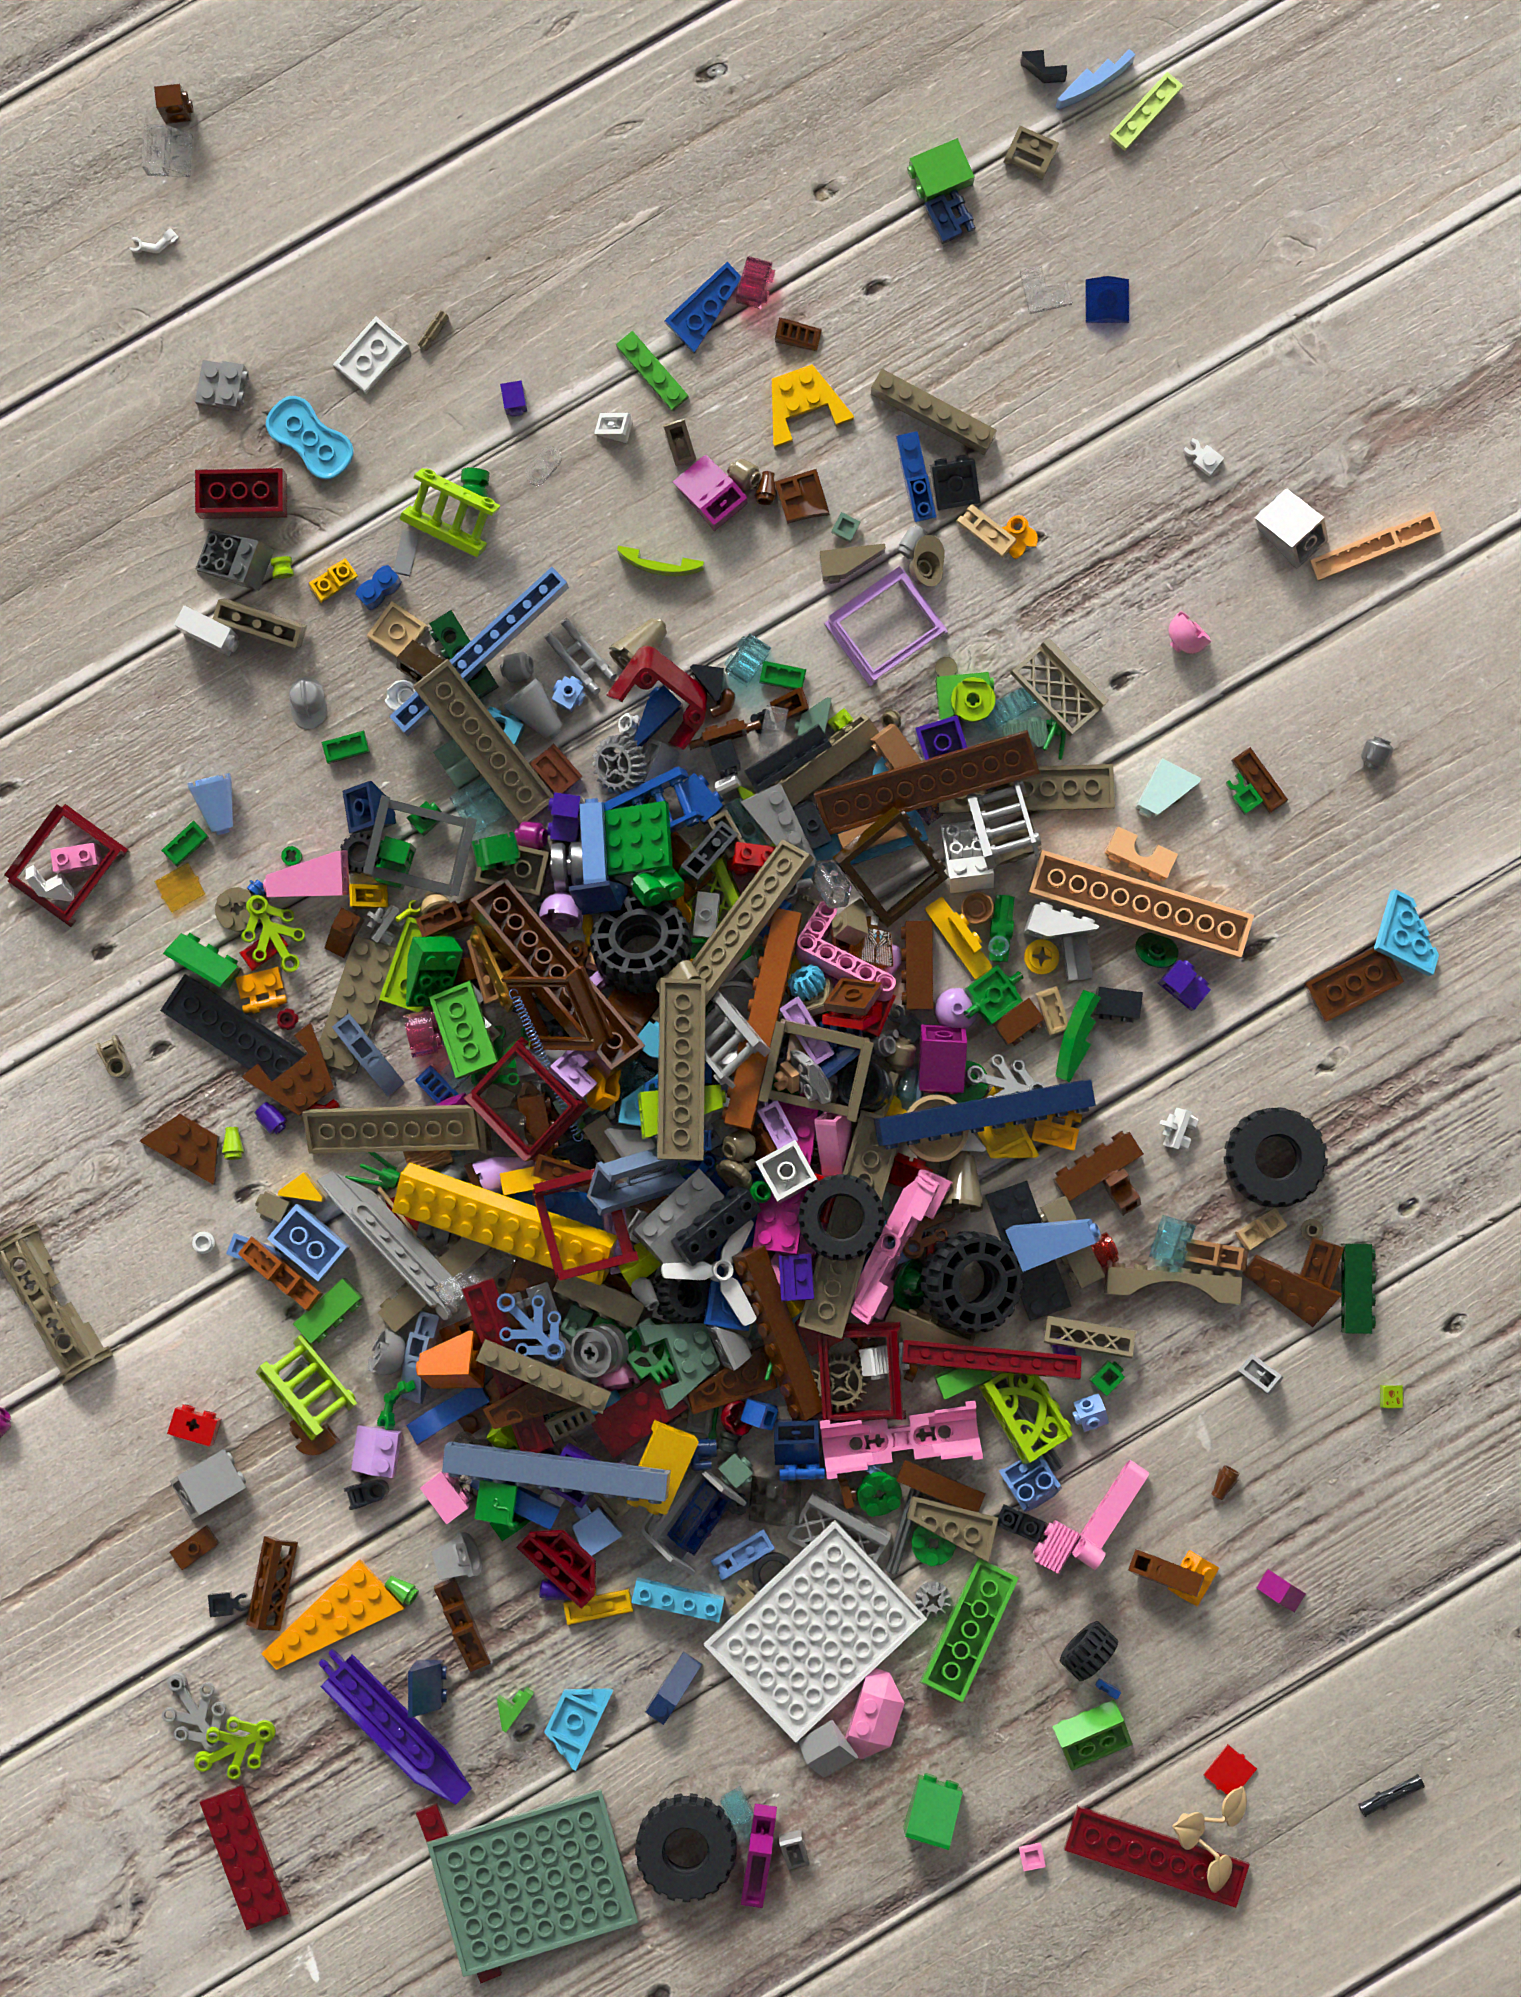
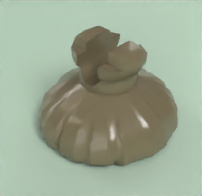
(736, 1173)

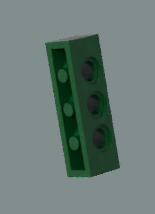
(447, 625)

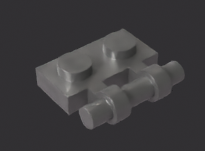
(540, 1289)

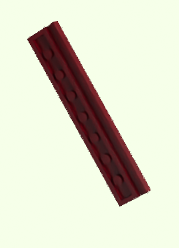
(489, 1320)

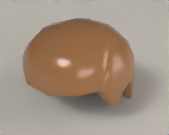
(977, 908)

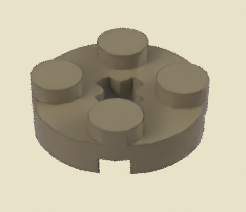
(224, 906)

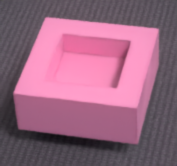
(1032, 1857)

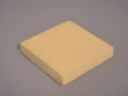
(396, 629)

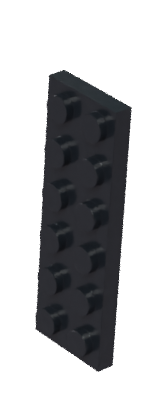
(1042, 1285)

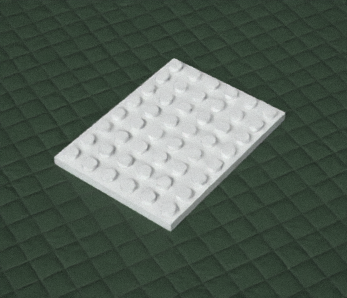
(815, 1631)

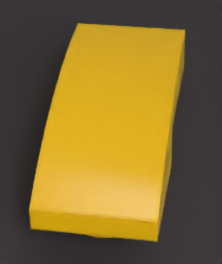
(333, 580)

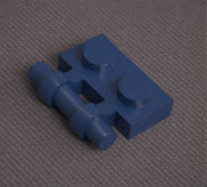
(943, 219)

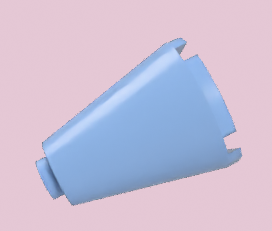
(215, 801)

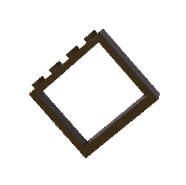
(866, 839)

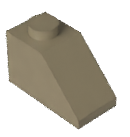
(851, 923)

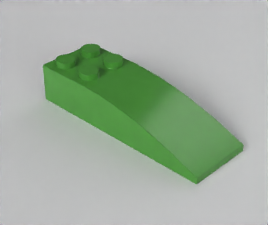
(969, 1630)

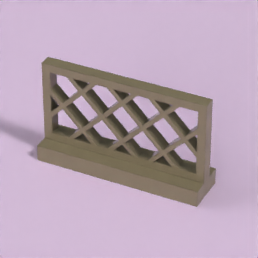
(1070, 677)

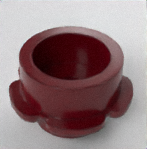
(281, 1017)

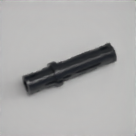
(1383, 1799)

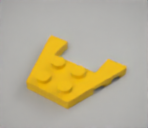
(801, 393)

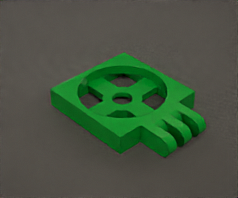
(656, 1366)

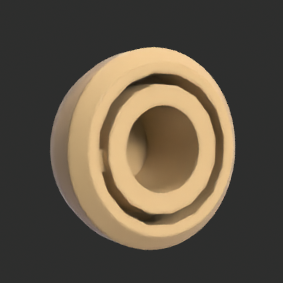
(433, 901)

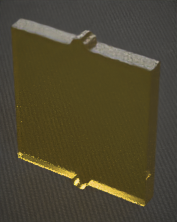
(180, 887)

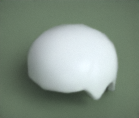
(399, 693)

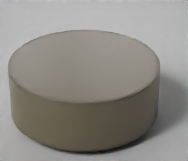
(945, 667)

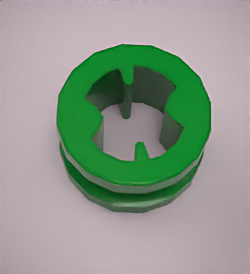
(284, 856)

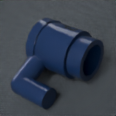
(705, 1450)

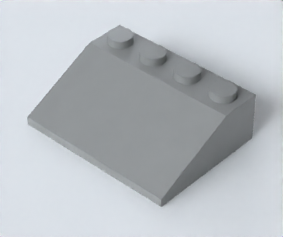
(675, 1214)

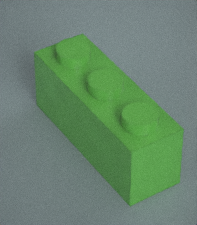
(329, 1311)

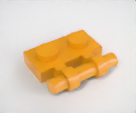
(261, 983)
(1056, 1134)

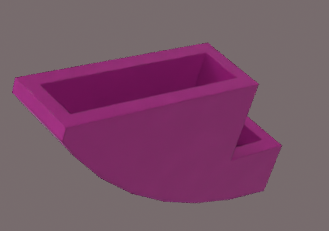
(759, 1855)

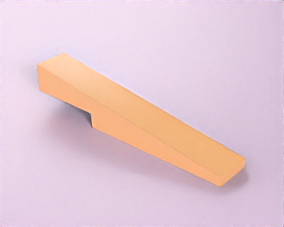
(1376, 545)

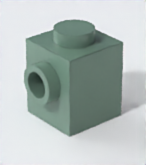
(736, 1471)

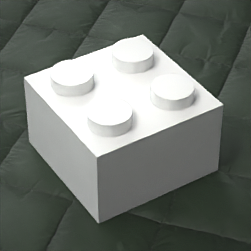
(787, 1171)

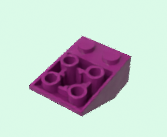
(711, 492)

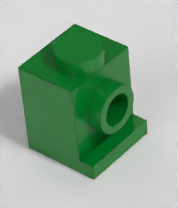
(421, 825)
(1107, 1386)

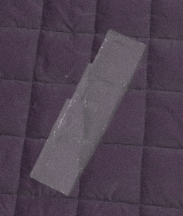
(772, 732)

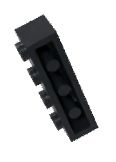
(715, 1225)

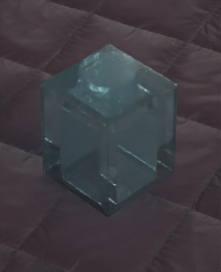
(737, 1806)

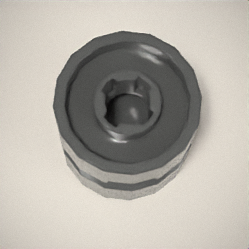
(427, 1232)

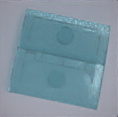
(479, 802)

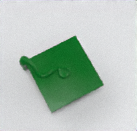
(496, 1503)

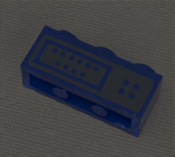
(699, 1518)

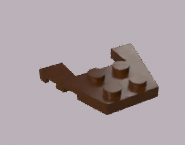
(303, 1082)

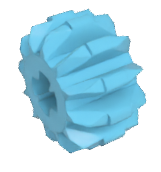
(806, 982)

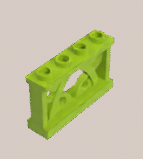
(1023, 1442)

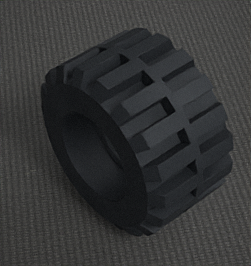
(669, 1305)
(1088, 1651)

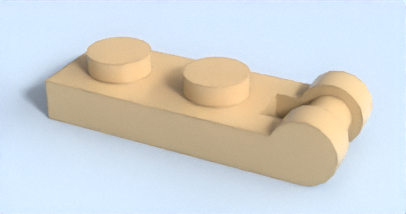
(987, 531)

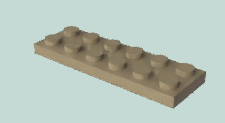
(358, 995)

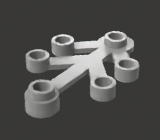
(1009, 1083)
(197, 1715)

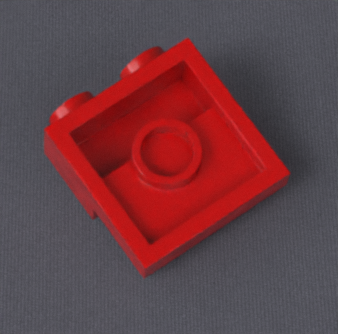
(852, 1020)

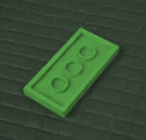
(464, 1030)

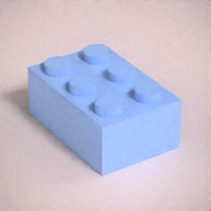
(308, 1242)

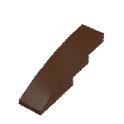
(445, 919)
(940, 1486)
(462, 1624)

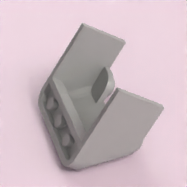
(657, 1526)

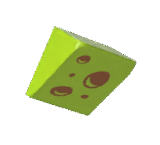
(1391, 1396)

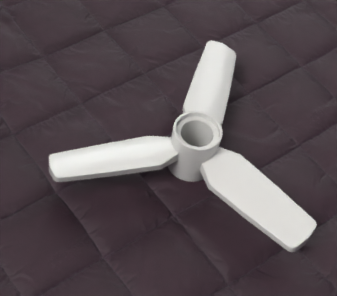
(729, 1286)

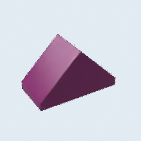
(1280, 1590)

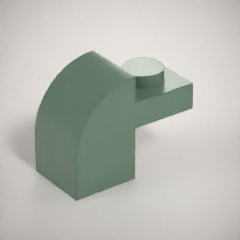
(575, 1321)

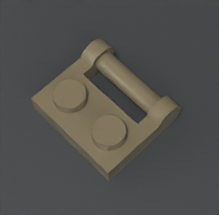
(1033, 145)

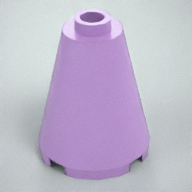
(490, 1169)

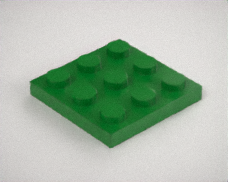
(638, 838)

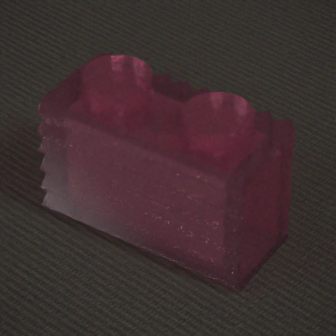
(754, 282)

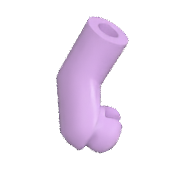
(896, 960)

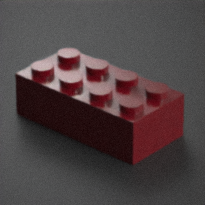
(241, 493)
(634, 1415)

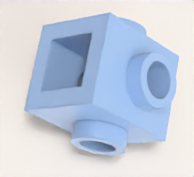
(565, 700)
(1090, 1413)

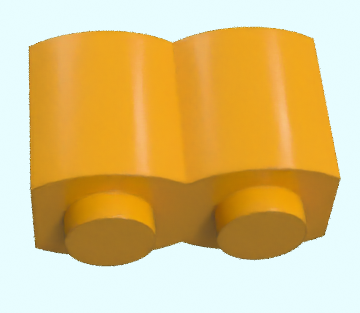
(605, 1092)

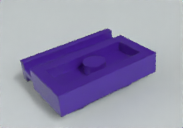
(796, 1277)

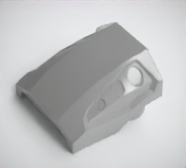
(812, 1078)

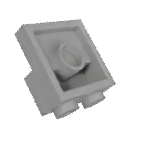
(222, 385)

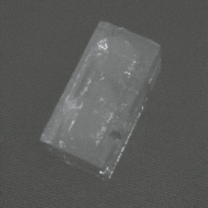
(831, 883)

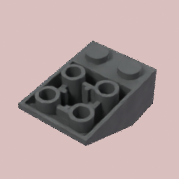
(235, 559)

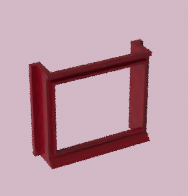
(36, 842)
(554, 1132)
(566, 1183)
(874, 1329)

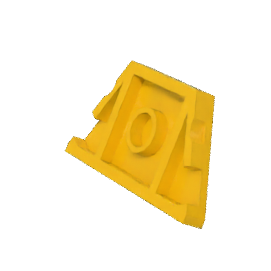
(1008, 1141)

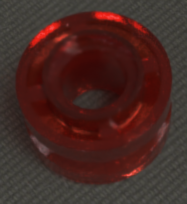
(1105, 1250)

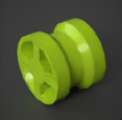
(282, 567)

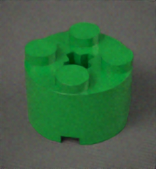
(495, 850)

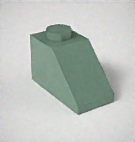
(816, 715)

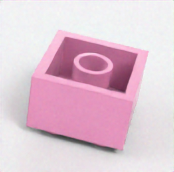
(447, 1496)

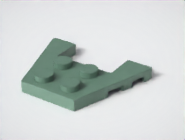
(690, 1354)

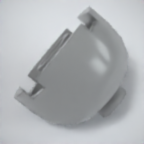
(388, 1353)

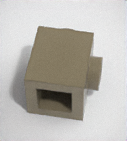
(272, 1207)

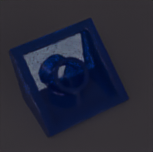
(1107, 300)

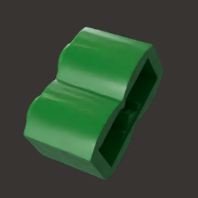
(658, 886)

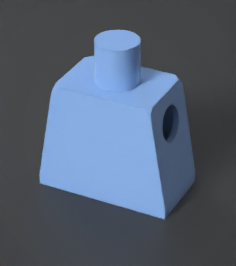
(595, 1529)

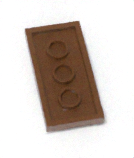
(1353, 983)

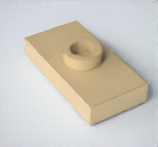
(1052, 1010)

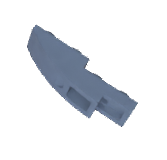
(368, 1054)
(420, 1340)

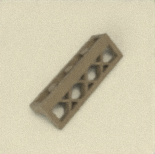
(1089, 1331)

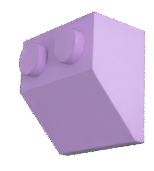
(376, 1451)

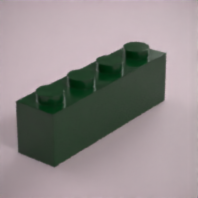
(1357, 1288)

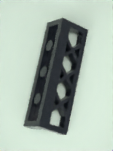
(788, 758)

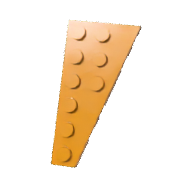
(345, 1608)

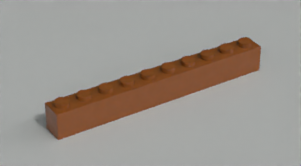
(764, 1013)

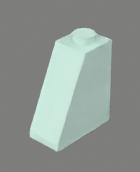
(1165, 788)

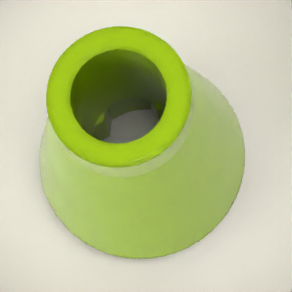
(232, 1144)

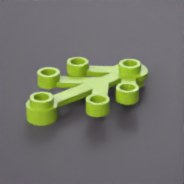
(271, 930)
(237, 1744)

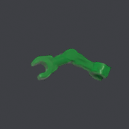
(386, 1416)

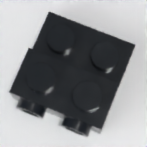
(955, 482)

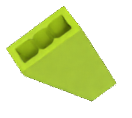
(648, 1107)

